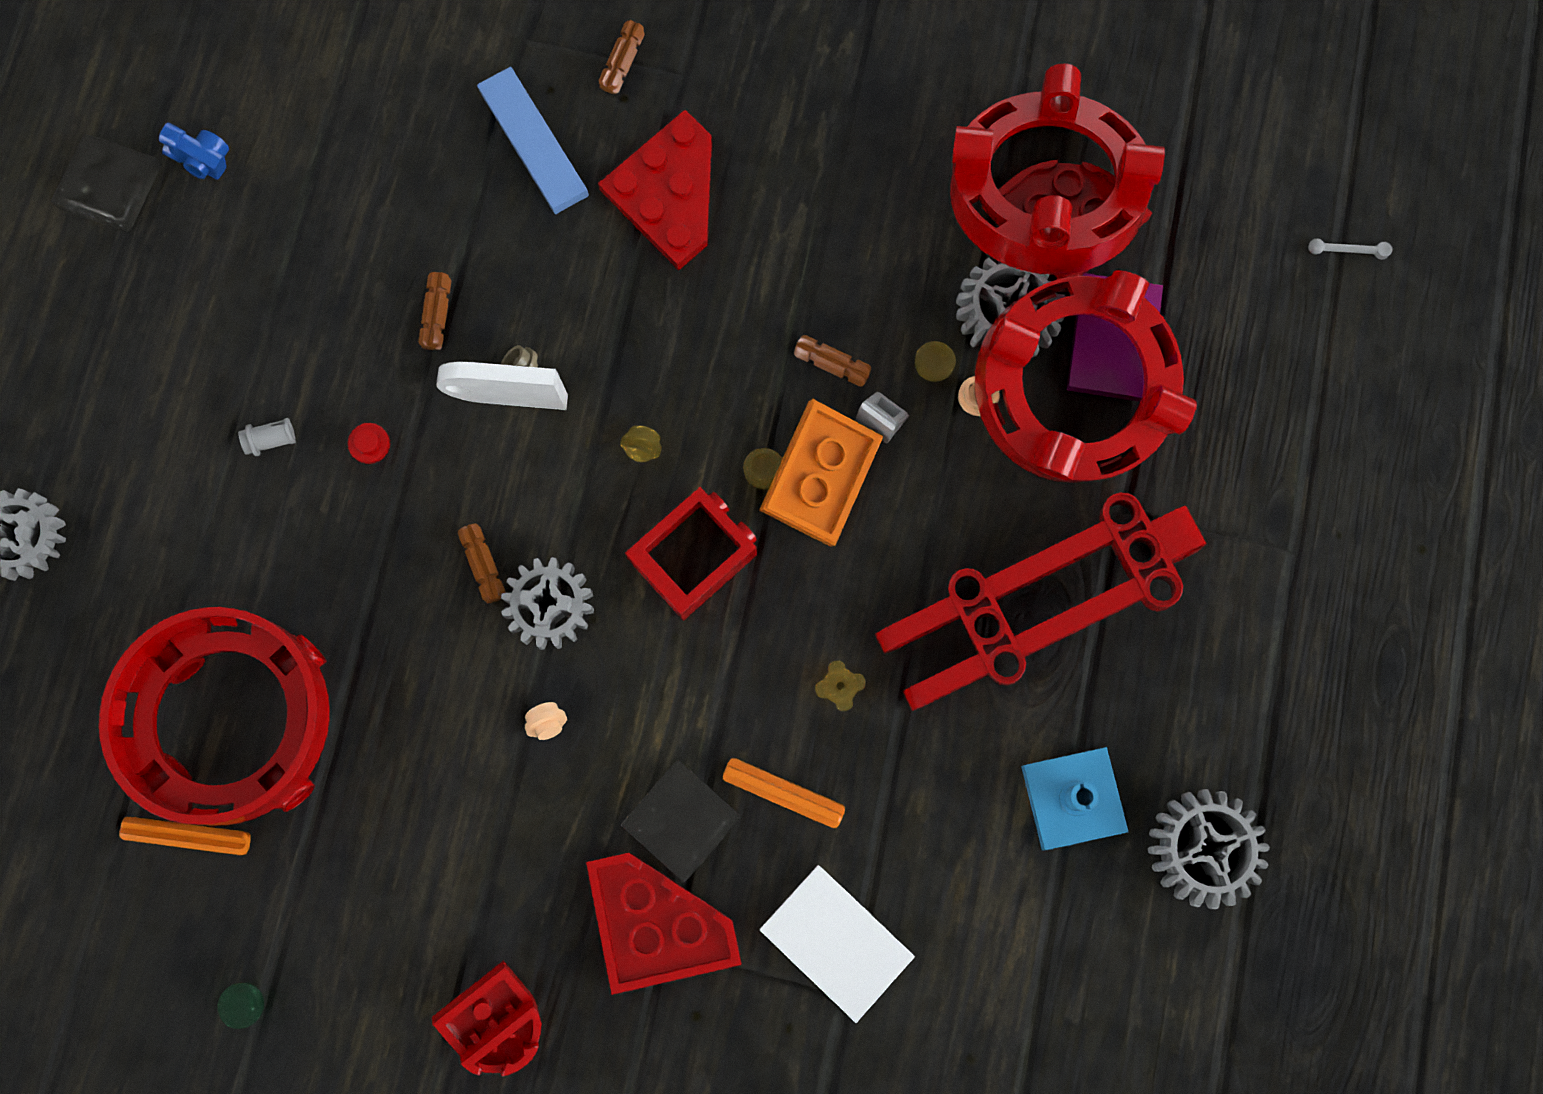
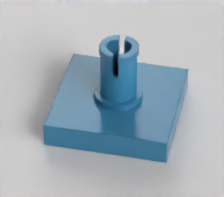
(1074, 799)

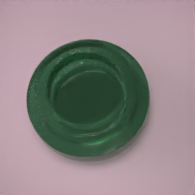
(240, 1005)

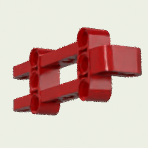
(1168, 538)

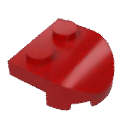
(492, 1024)

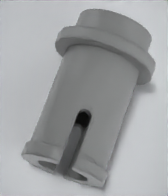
(266, 436)

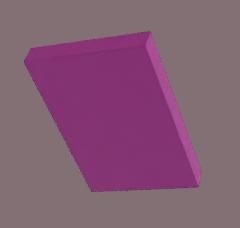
(1105, 358)

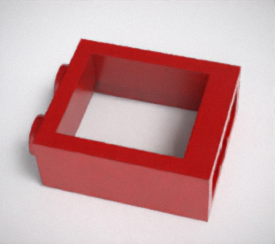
(716, 508)

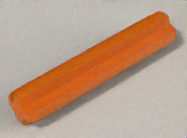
(784, 793)
(185, 835)

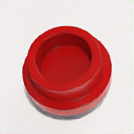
(368, 443)

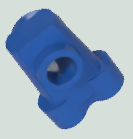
(200, 155)

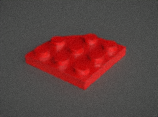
(1082, 185)

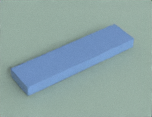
(533, 140)

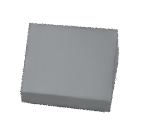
(881, 416)

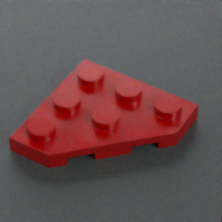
(667, 189)
(655, 927)

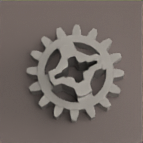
(34, 531)
(545, 621)

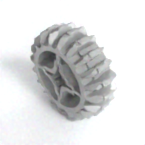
(997, 298)
(1217, 866)

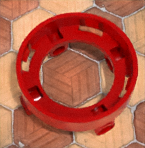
(1050, 237)
(1012, 344)
(173, 654)

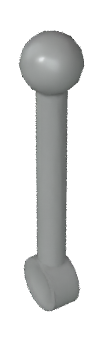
(1380, 251)

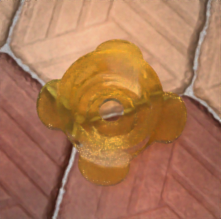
(828, 689)

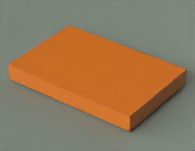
(821, 473)

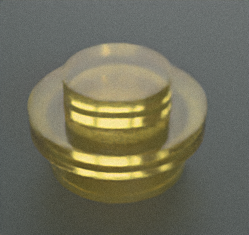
(935, 361)
(641, 443)
(761, 467)

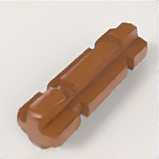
(621, 57)
(434, 311)
(832, 360)
(481, 563)

